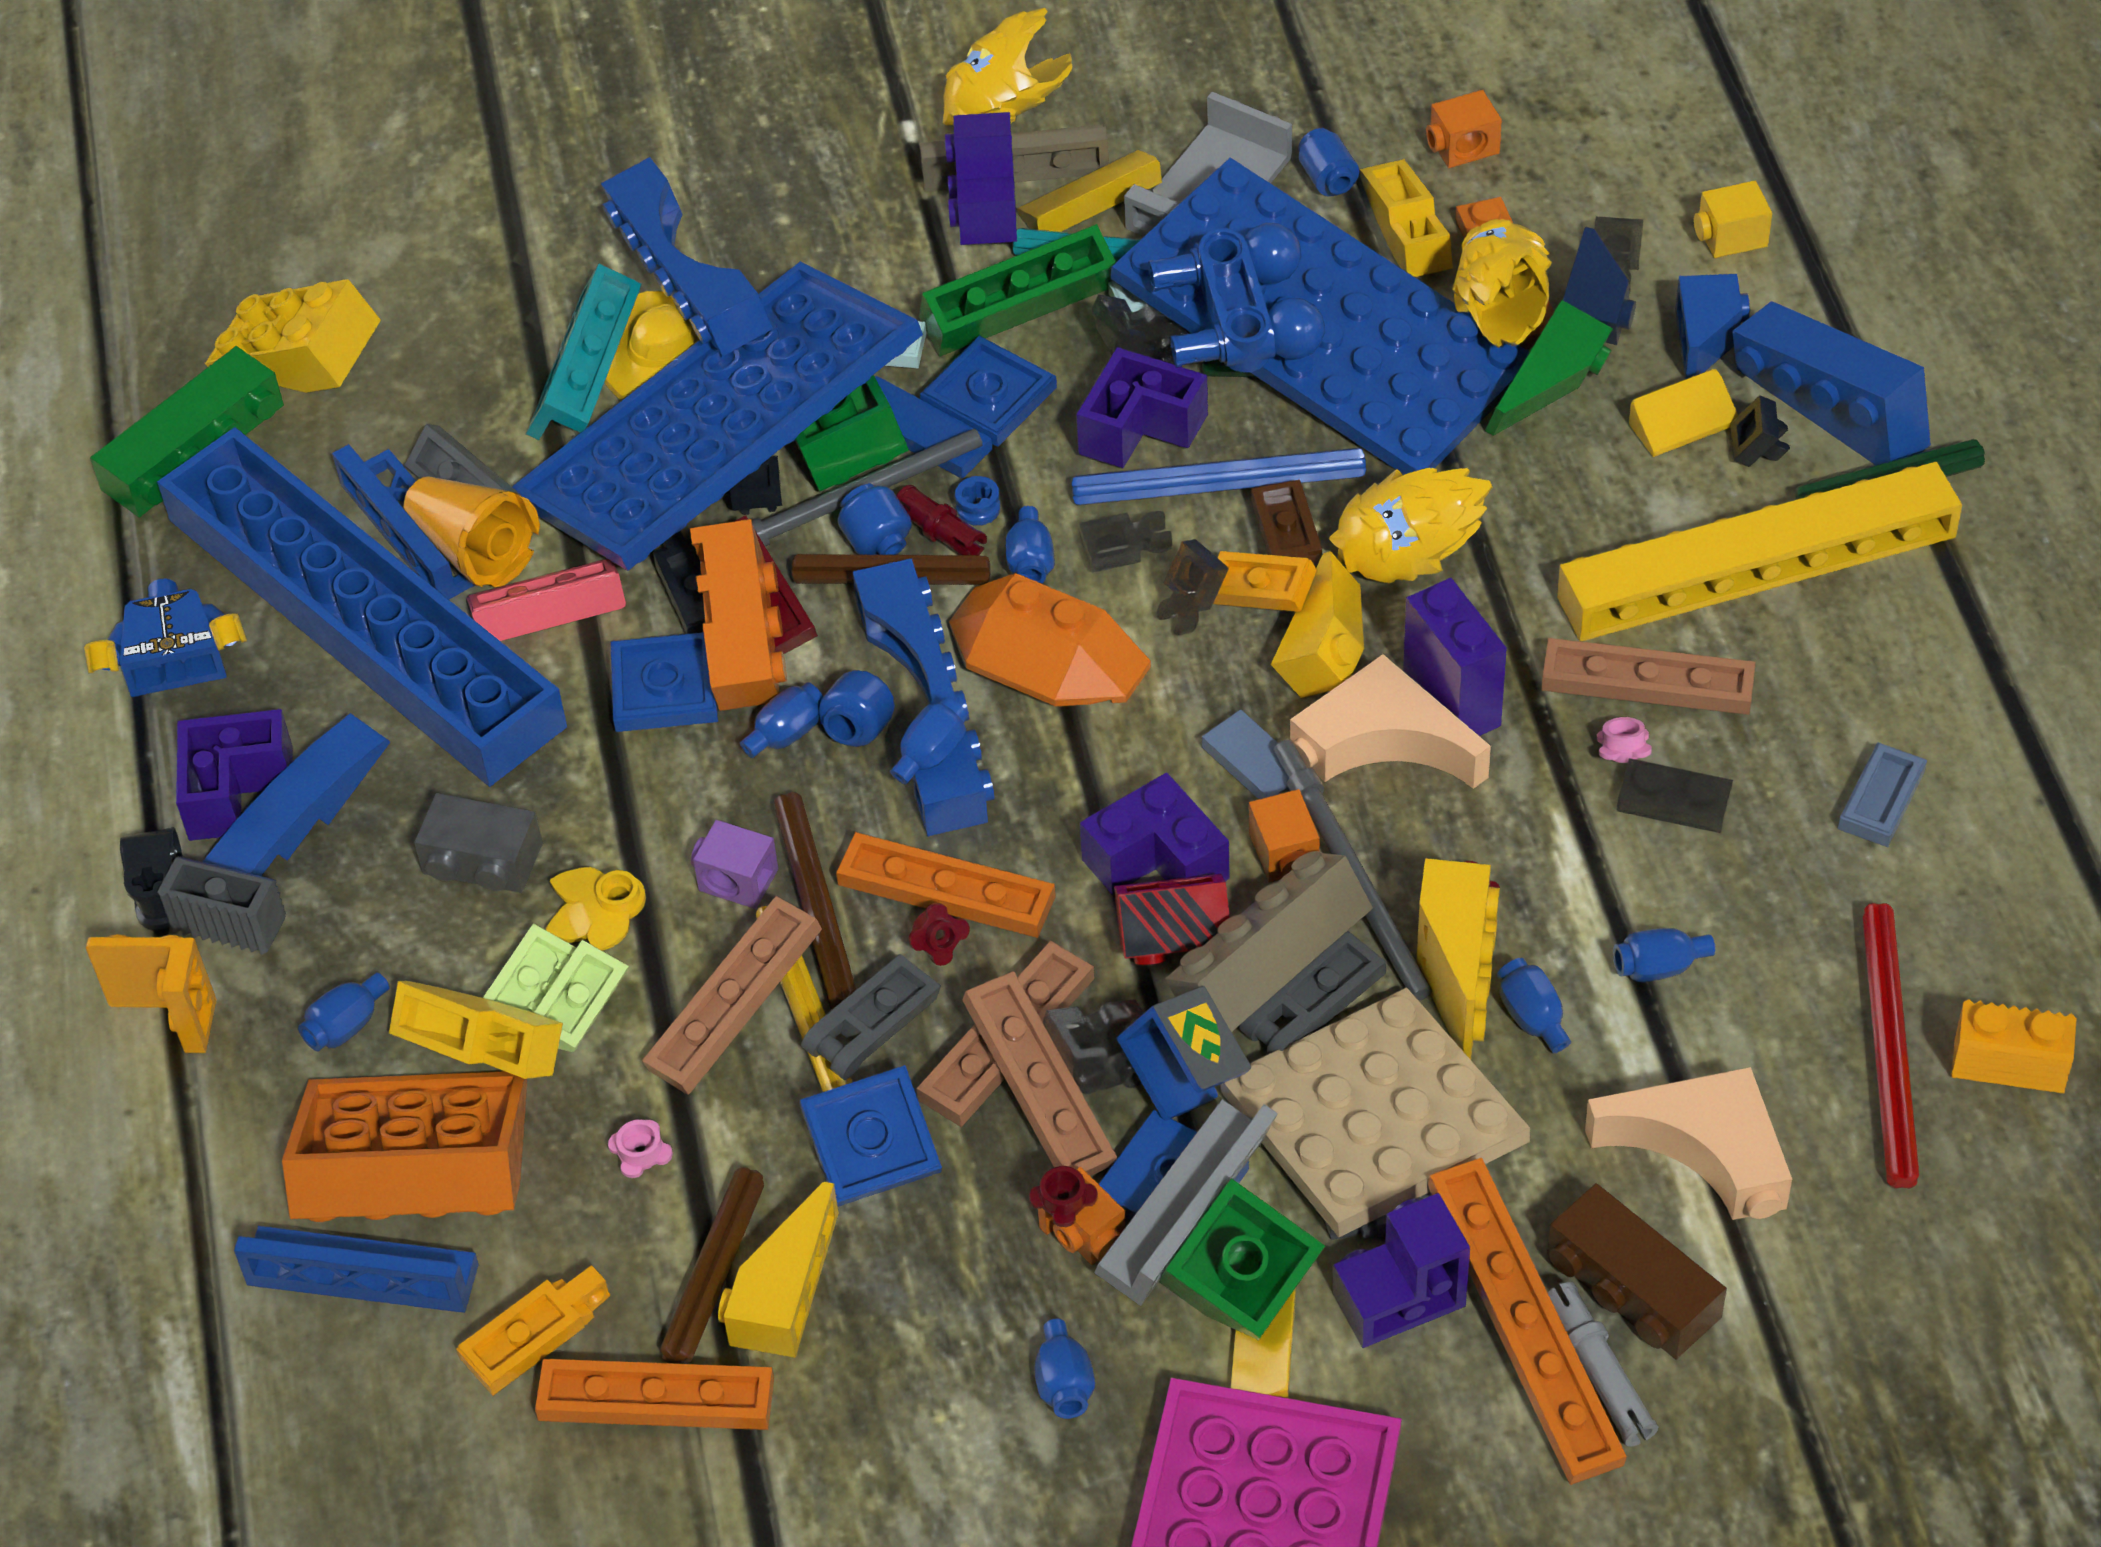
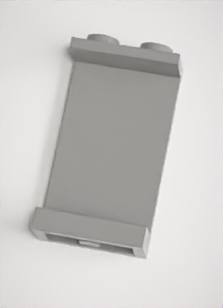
(1232, 131)

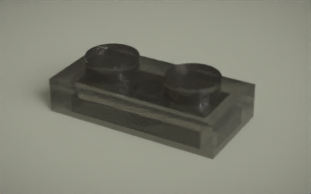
(1674, 795)

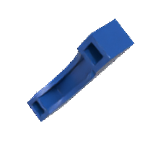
(715, 299)
(898, 621)

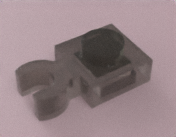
(1622, 240)
(1118, 542)
(1195, 584)

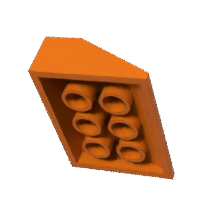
(406, 1146)

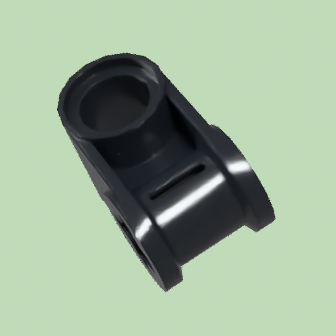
(145, 864)

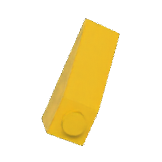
(1326, 635)
(780, 1278)

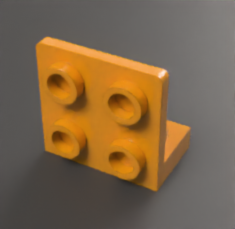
(158, 975)

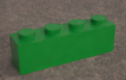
(1017, 290)
(223, 396)

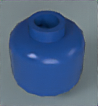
(874, 520)
(856, 708)

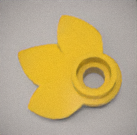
(592, 906)

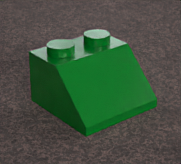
(851, 437)
(1241, 1261)

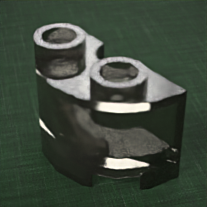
(1139, 331)
(1091, 1045)

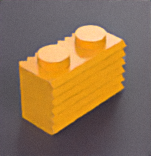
(2014, 1046)

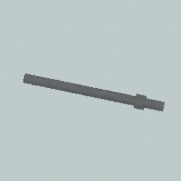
(885, 477)
(1389, 936)

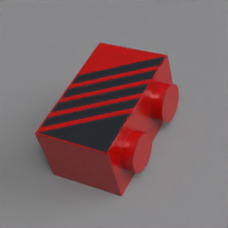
(1169, 916)

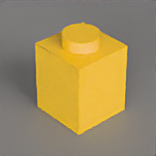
(1733, 219)

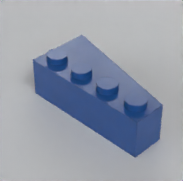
(1837, 382)

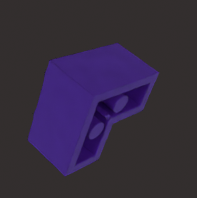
(984, 186)
(1140, 398)
(223, 760)
(1153, 831)
(1408, 1278)

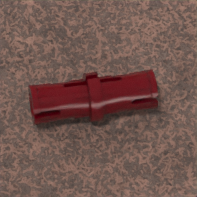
(941, 522)

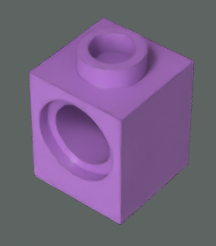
(734, 863)

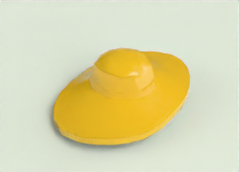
(649, 342)

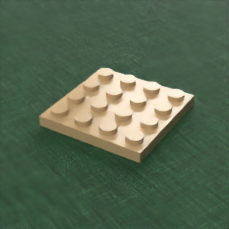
(1375, 1110)

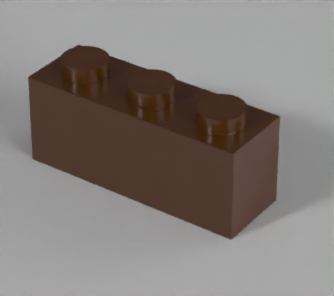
(1635, 1271)

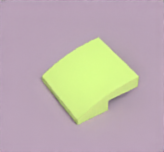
(558, 982)

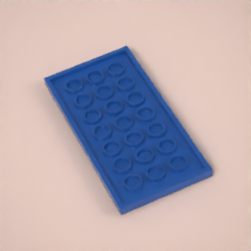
(1395, 354)
(715, 417)

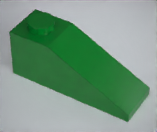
(1555, 366)

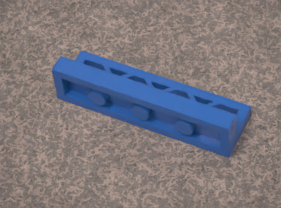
(390, 518)
(357, 1268)

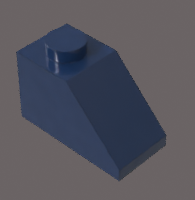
(1600, 286)

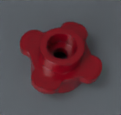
(925, 928)
(1063, 1181)

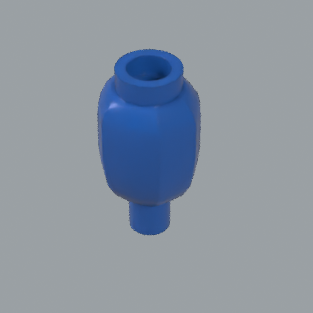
(1030, 546)
(784, 719)
(930, 738)
(1659, 953)
(1533, 1002)
(341, 1012)
(1063, 1372)

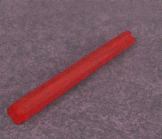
(1890, 1046)

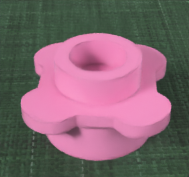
(1623, 739)
(635, 1135)

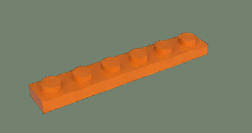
(1529, 1325)

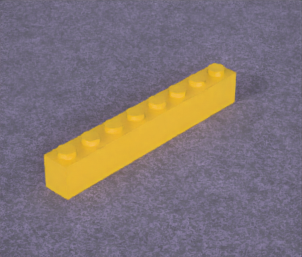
(1758, 551)

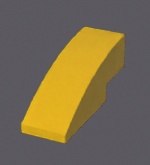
(1407, 218)
(476, 1029)

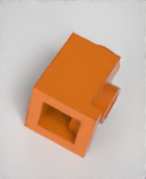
(1094, 1227)

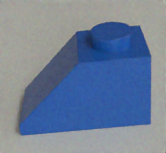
(1706, 316)

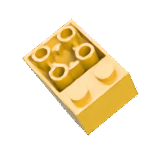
(302, 333)
(1458, 944)

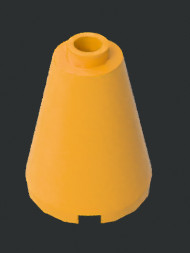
(475, 527)

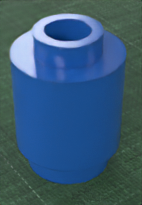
(1327, 162)

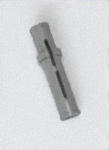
(1602, 1366)

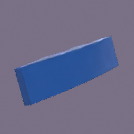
(306, 791)

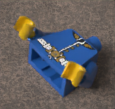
(166, 641)

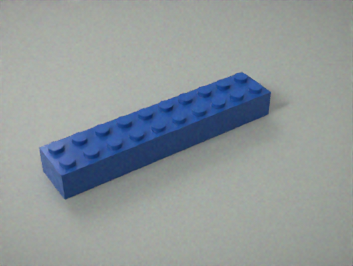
(364, 606)

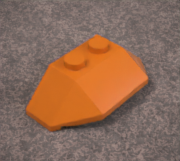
(1046, 644)

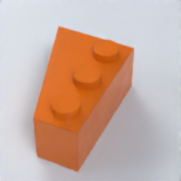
(739, 615)

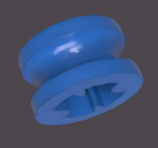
(988, 506)

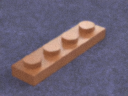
(1648, 676)
(732, 995)
(969, 1070)
(1038, 1075)

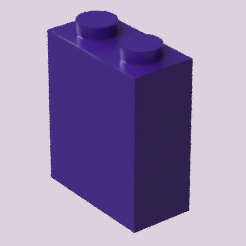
(1455, 655)

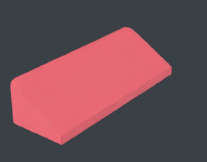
(548, 600)

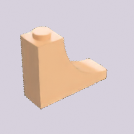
(1386, 718)
(1710, 1126)

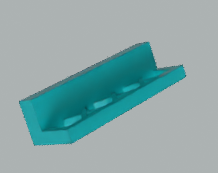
(586, 352)

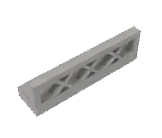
(1182, 1199)

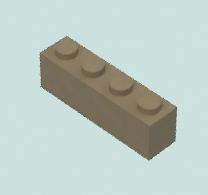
(1274, 936)

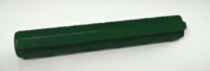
(1951, 459)

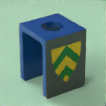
(1183, 1052)

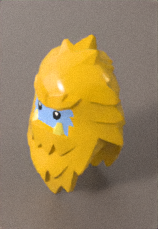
(996, 72)
(1503, 281)
(1409, 523)

